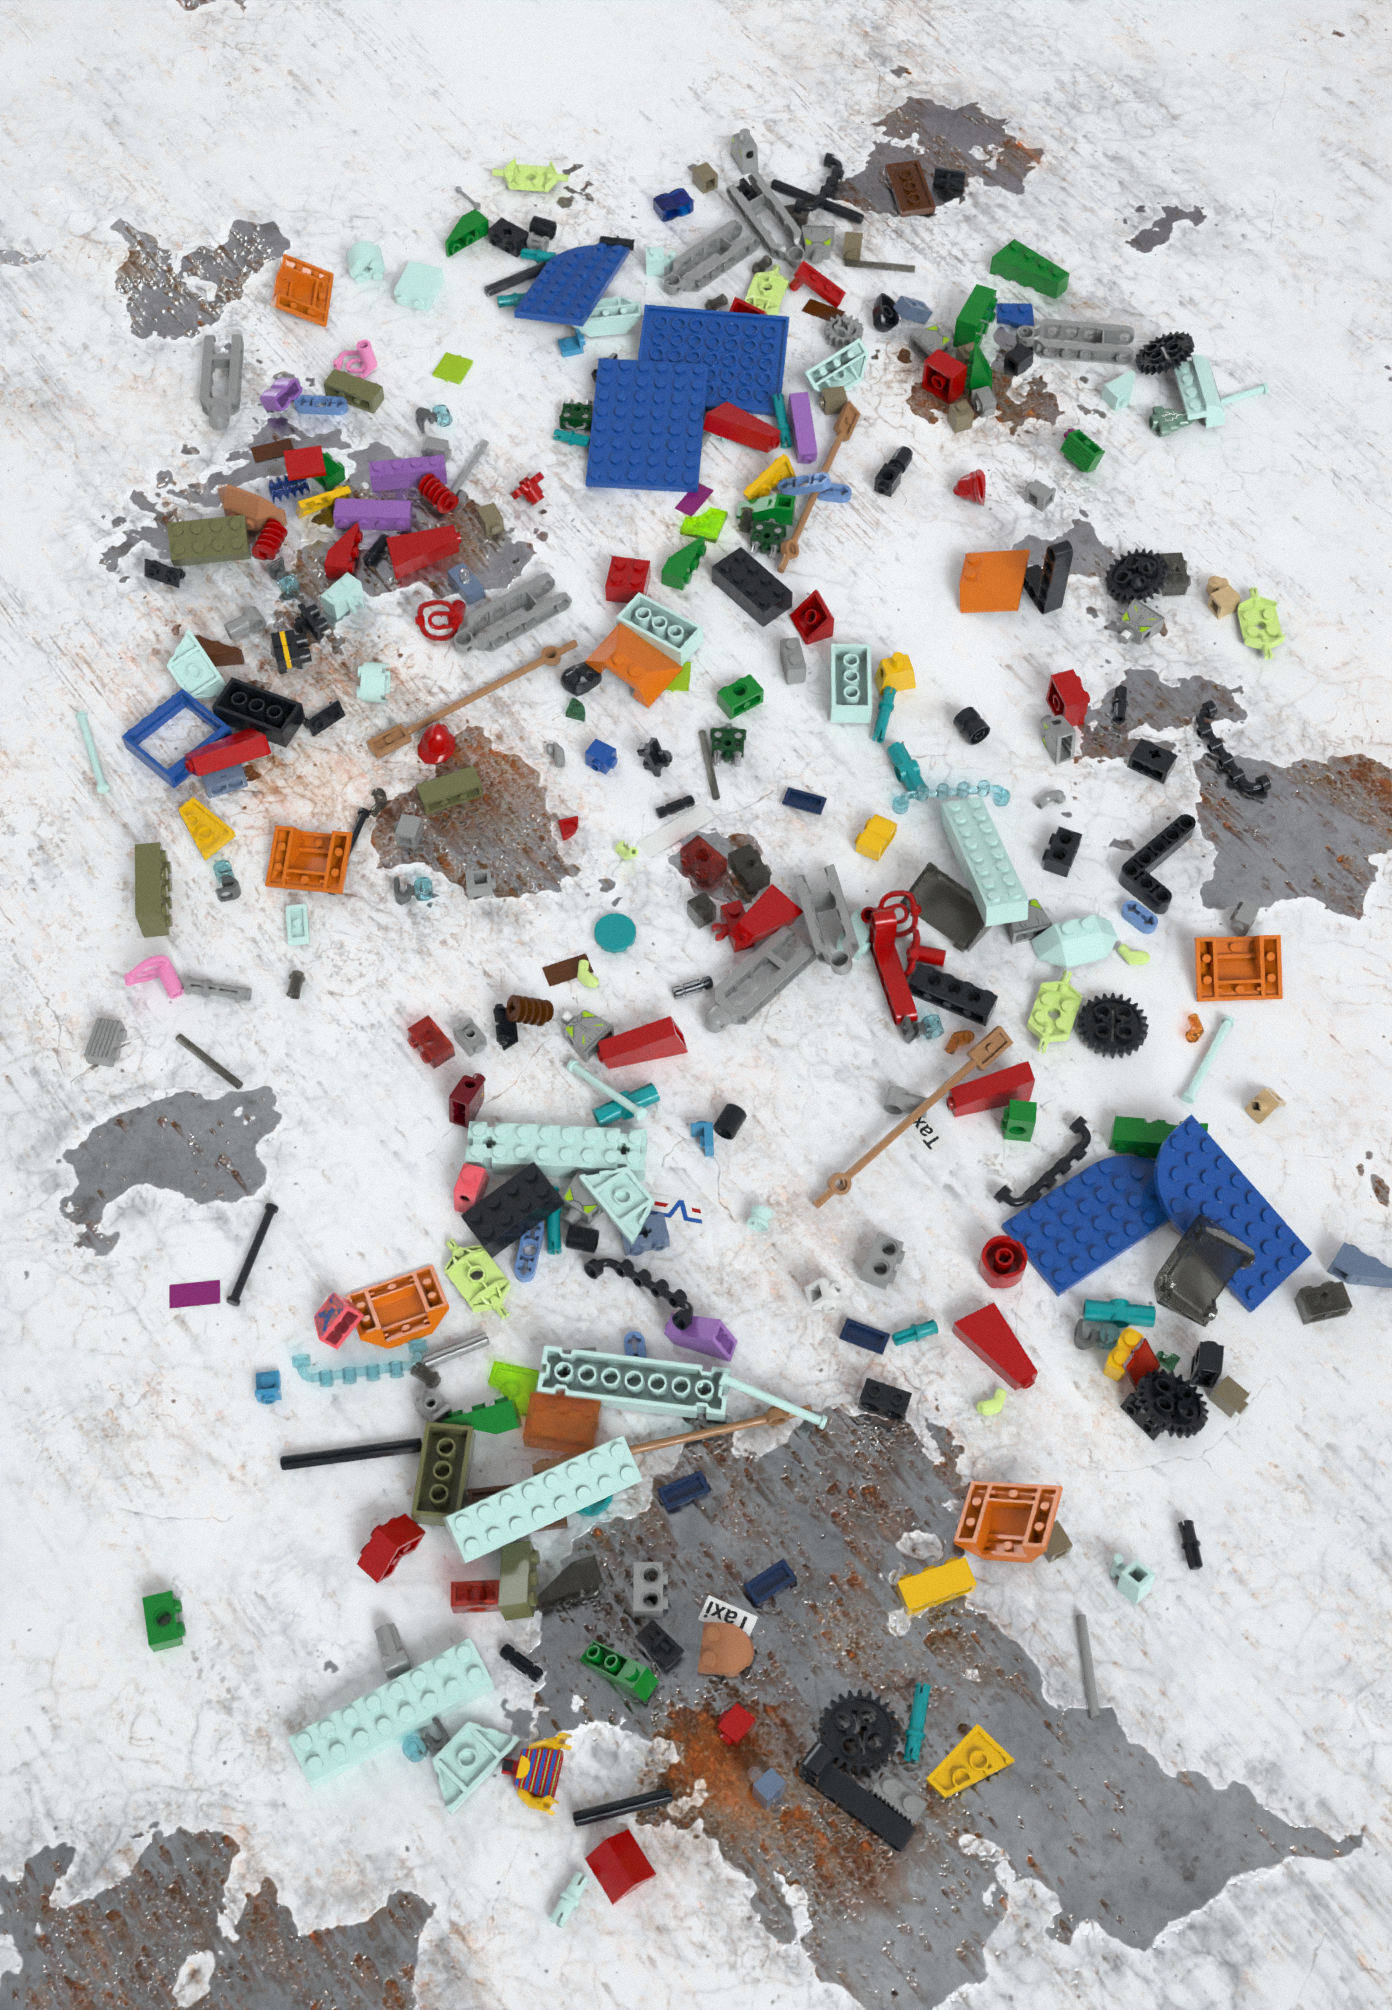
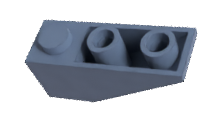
(1359, 1268)

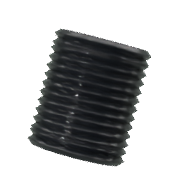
(543, 227)
(729, 1121)
(582, 1239)

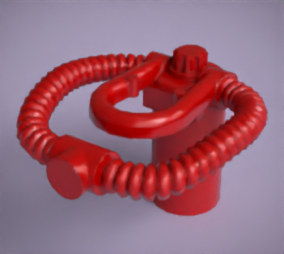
(454, 616)
(914, 908)
(922, 954)

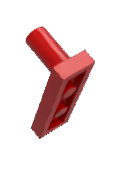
(818, 283)

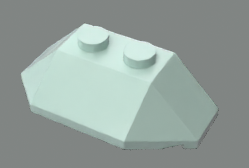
(612, 317)
(840, 369)
(1075, 941)

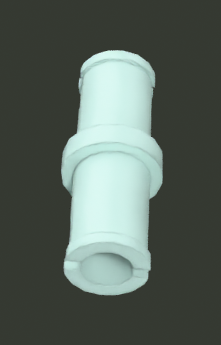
(569, 1899)

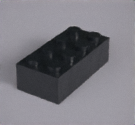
(752, 586)
(252, 707)
(512, 1209)

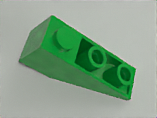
(467, 231)
(979, 370)
(774, 506)
(679, 566)
(490, 1419)
(620, 1670)

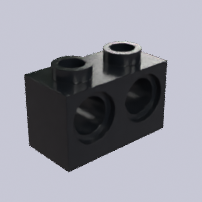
(1064, 852)
(1206, 1364)
(884, 1400)

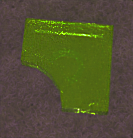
(706, 525)
(515, 1383)

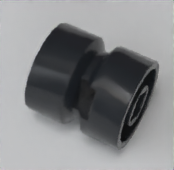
(972, 725)

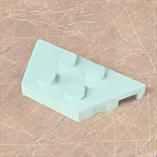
(195, 669)
(621, 1199)
(469, 1761)

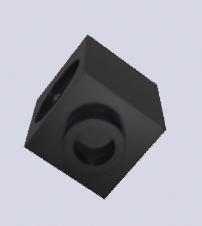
(887, 480)

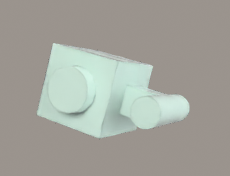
(657, 261)
(1134, 1580)

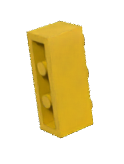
(935, 1585)

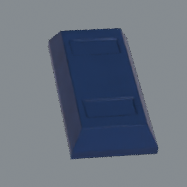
(804, 801)
(864, 1336)
(683, 1490)
(770, 1582)

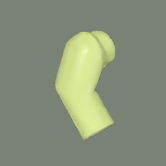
(624, 850)
(993, 1405)

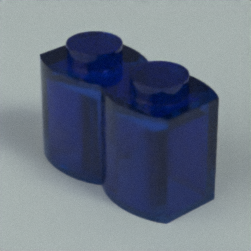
(673, 204)

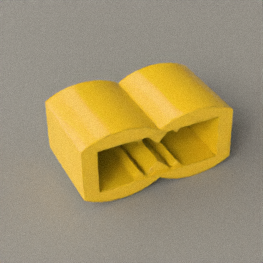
(876, 837)
(1127, 1341)

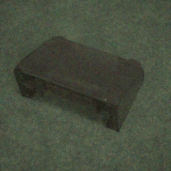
(948, 908)
(1200, 1270)

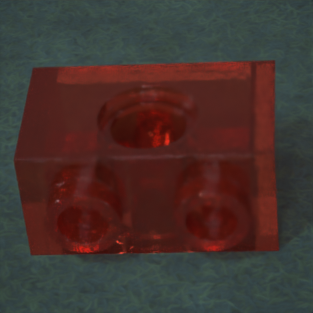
(700, 850)
(428, 1031)
(475, 1596)

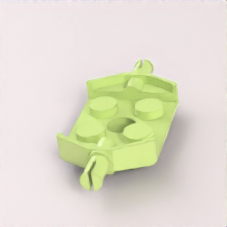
(517, 176)
(771, 299)
(1260, 612)
(1058, 998)
(480, 1294)

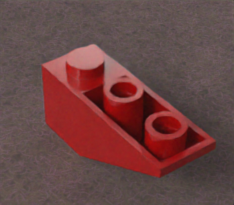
(343, 553)

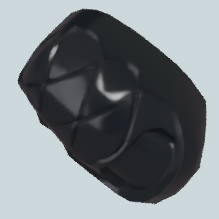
(884, 314)
(580, 679)

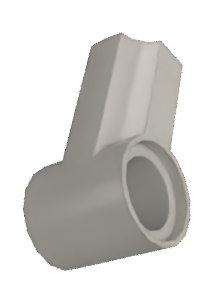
(249, 621)
(900, 1101)
(393, 1654)

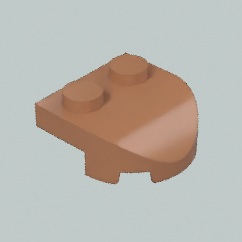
(724, 1650)

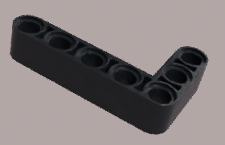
(1049, 585)
(1152, 859)
(854, 1800)

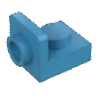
(572, 345)
(705, 1132)
(268, 1387)

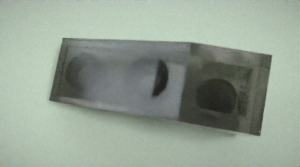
(575, 1581)

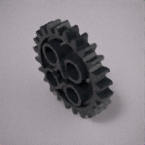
(1176, 346)
(1137, 576)
(1133, 1026)
(1171, 1403)
(881, 1728)

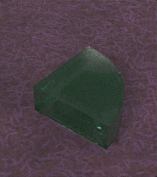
(576, 710)
(1168, 1361)

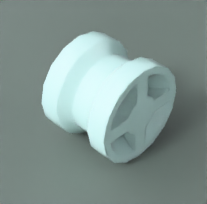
(759, 1218)

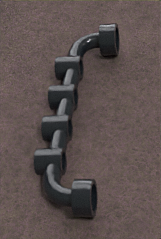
(826, 190)
(1226, 759)
(1048, 1178)
(681, 1319)

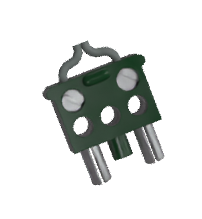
(576, 416)
(767, 537)
(727, 743)

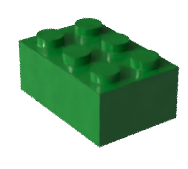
(975, 316)

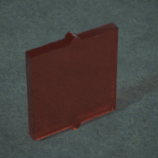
(1140, 1362)

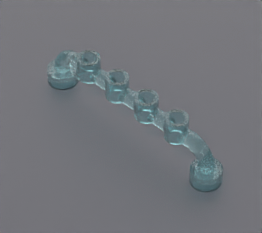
(1000, 798)
(350, 1374)

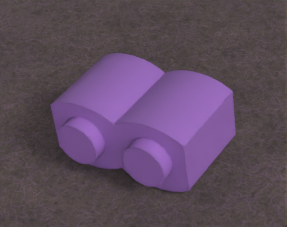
(281, 394)

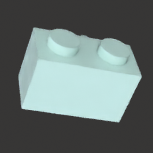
(343, 596)

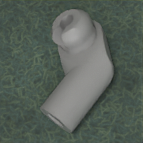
(558, 753)
(1056, 795)

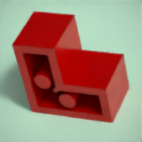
(389, 1545)

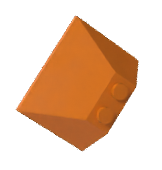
(302, 290)
(992, 580)
(635, 663)
(308, 860)
(1238, 968)
(400, 1308)
(1007, 1520)

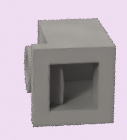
(983, 401)
(436, 446)
(1039, 495)
(480, 883)
(1244, 917)
(470, 1037)
(438, 1412)

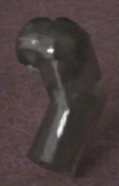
(380, 802)

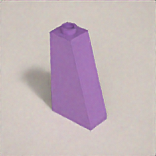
(802, 427)

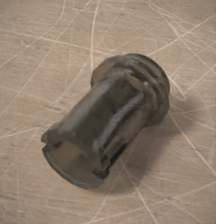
(762, 265)
(716, 303)
(746, 519)
(295, 984)
(427, 1376)

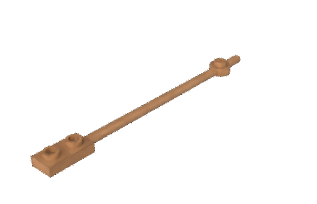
(843, 427)
(400, 736)
(981, 1056)
(773, 1417)

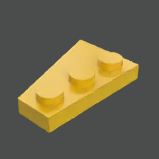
(768, 479)
(321, 501)
(205, 828)
(968, 1763)

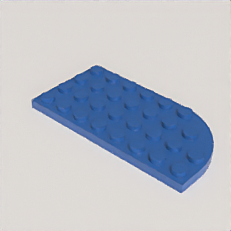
(572, 284)
(1199, 1178)
(1089, 1220)

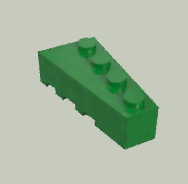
(1030, 269)
(1139, 1137)

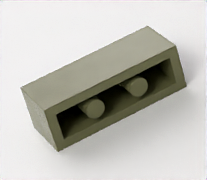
(355, 390)
(449, 790)
(518, 1580)

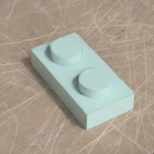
(297, 924)

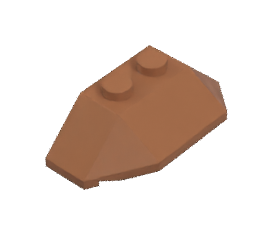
(254, 507)

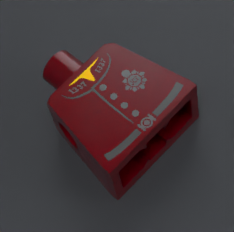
(466, 1099)

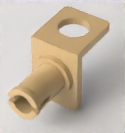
(1264, 1104)

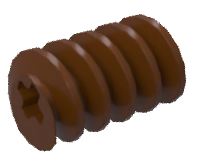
(529, 1010)

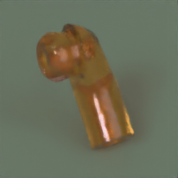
(1196, 1029)
(957, 1039)

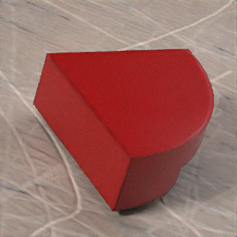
(568, 827)

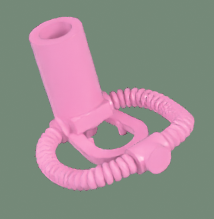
(367, 359)
(164, 971)

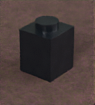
(1018, 359)

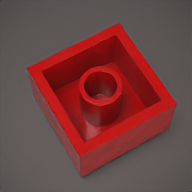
(944, 376)
(627, 578)
(1068, 697)

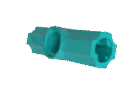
(905, 768)
(614, 1111)
(1119, 1313)

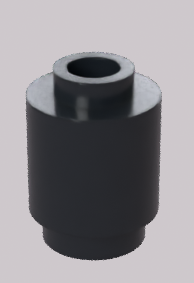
(901, 458)

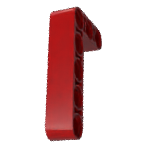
(889, 967)

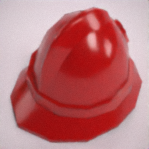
(972, 487)
(436, 744)

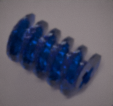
(286, 487)

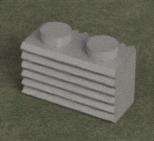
(792, 661)
(105, 1042)
(899, 1798)

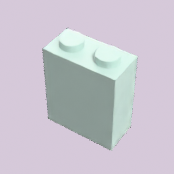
(419, 286)

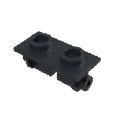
(163, 573)
(324, 718)
(505, 1030)
(1133, 1412)

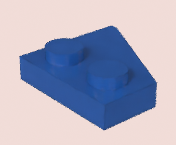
(1015, 314)

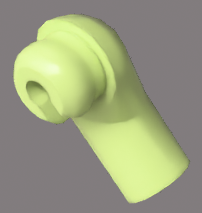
(1133, 957)
(585, 976)

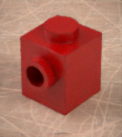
(735, 1725)

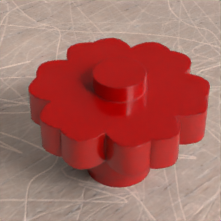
(530, 489)

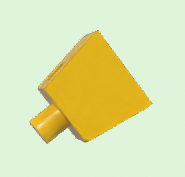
(895, 673)

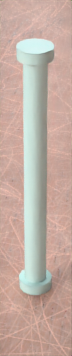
(1263, 388)
(102, 786)
(1189, 1096)
(639, 1112)
(773, 1400)

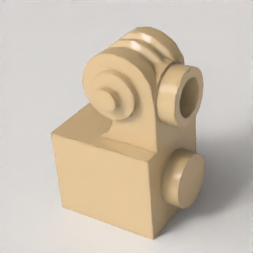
(1222, 598)

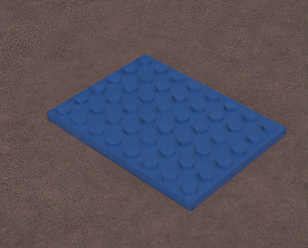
(741, 348)
(647, 425)

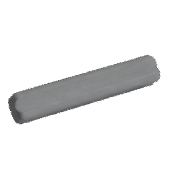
(455, 1350)

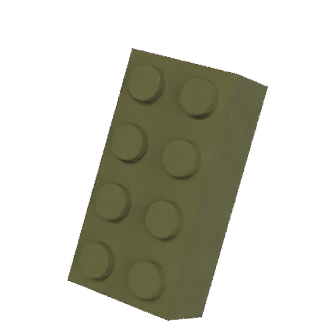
(209, 540)
(152, 889)
(442, 1472)

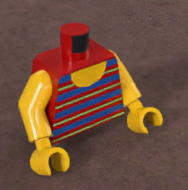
(538, 1772)

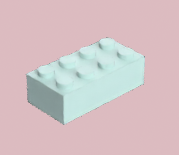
(662, 628)
(850, 683)

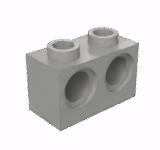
(879, 1260)
(643, 1589)

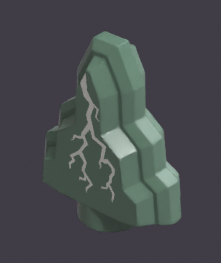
(1167, 420)

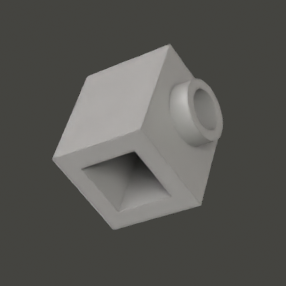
(408, 831)

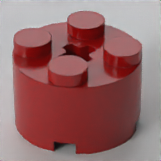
(1013, 1264)

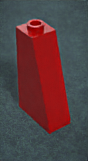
(741, 427)
(421, 548)
(227, 752)
(765, 917)
(643, 1044)
(992, 1090)
(997, 1346)

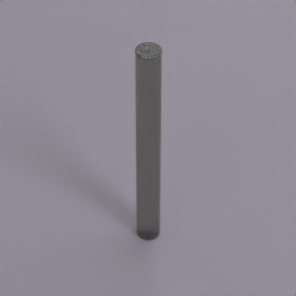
(879, 265)
(709, 765)
(214, 1065)

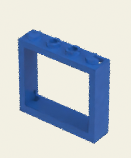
(158, 718)

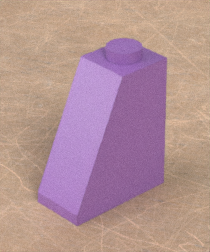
(703, 1336)

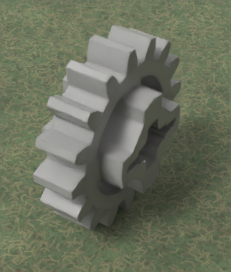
(843, 330)

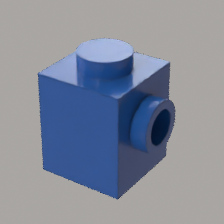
(601, 756)

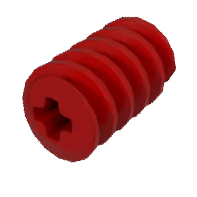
(437, 494)
(269, 540)

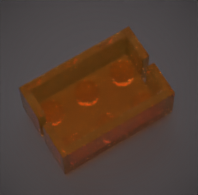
(562, 1423)

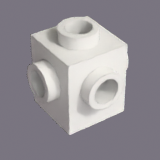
(824, 1294)

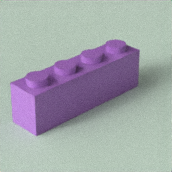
(405, 472)
(373, 514)

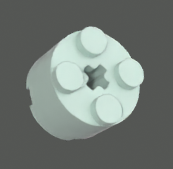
(365, 261)
(374, 682)

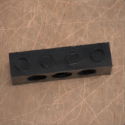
(956, 1003)

